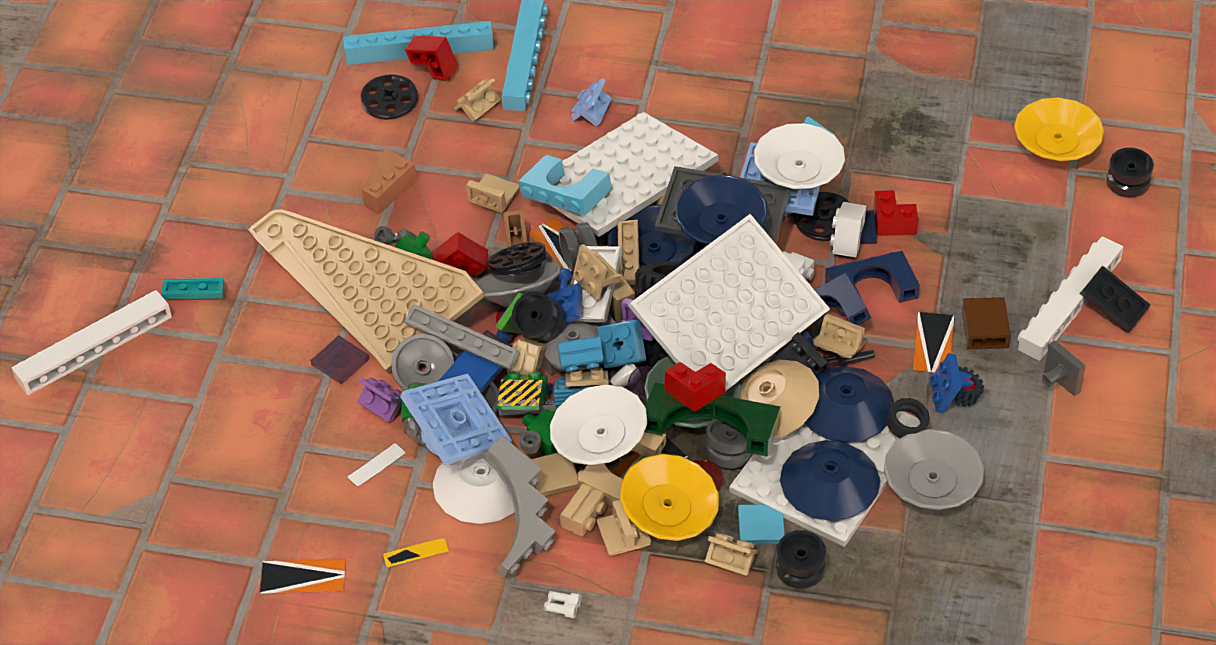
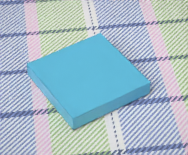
(760, 524)

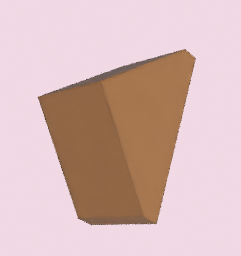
(514, 227)

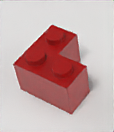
(434, 53)
(892, 217)
(462, 254)
(693, 387)

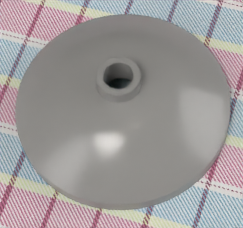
(571, 331)
(416, 351)

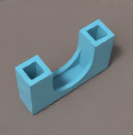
(577, 198)

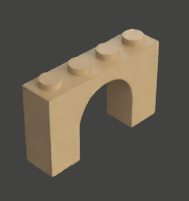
(602, 479)

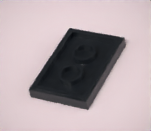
(1115, 299)

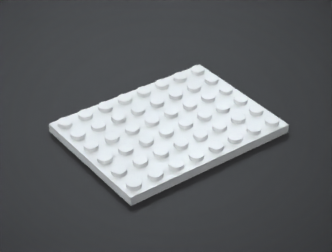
(640, 165)
(730, 304)
(761, 478)

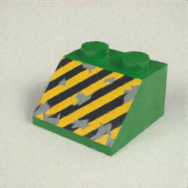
(523, 391)

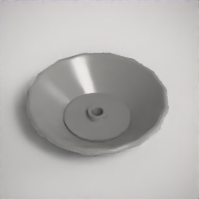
(504, 288)
(935, 455)

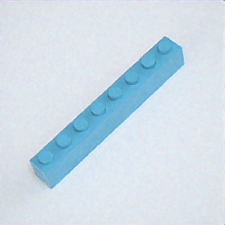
(392, 44)
(524, 55)

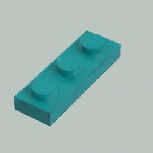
(193, 288)

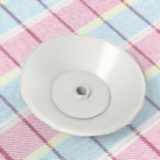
(799, 156)
(598, 424)
(472, 491)

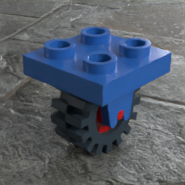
(955, 384)

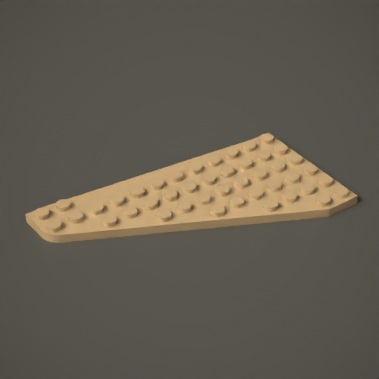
(364, 280)

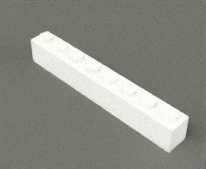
(1067, 302)
(91, 342)

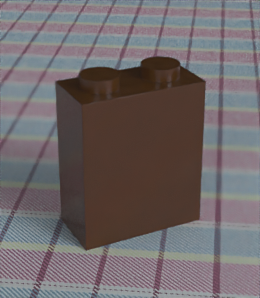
(986, 323)

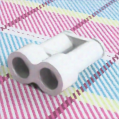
(570, 607)

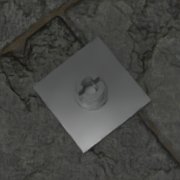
(1063, 368)

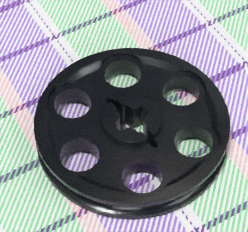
(384, 96)
(820, 218)
(517, 258)

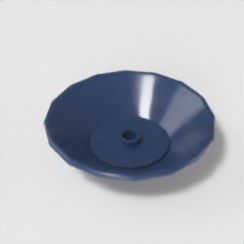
(716, 205)
(656, 245)
(850, 405)
(828, 493)

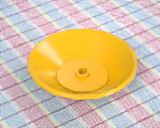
(1059, 129)
(673, 482)

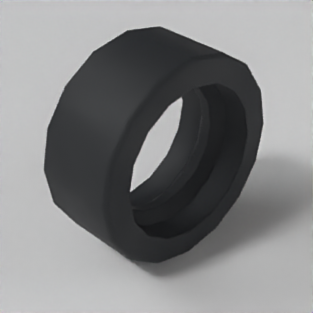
(912, 406)

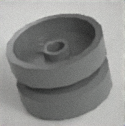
(571, 241)
(726, 445)

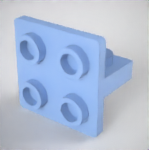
(592, 103)

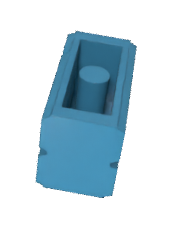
(580, 353)

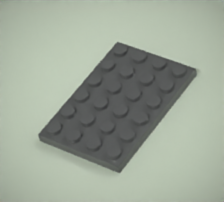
(776, 197)

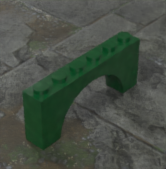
(753, 419)

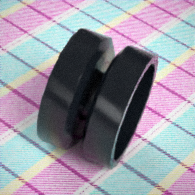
(1130, 172)
(538, 316)
(800, 559)

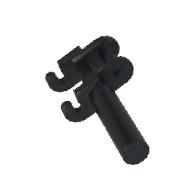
(844, 361)

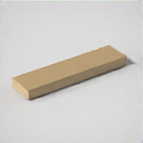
(629, 242)

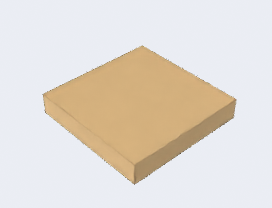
(556, 474)

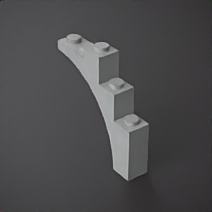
(520, 477)

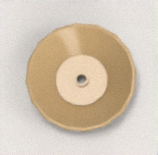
(783, 385)

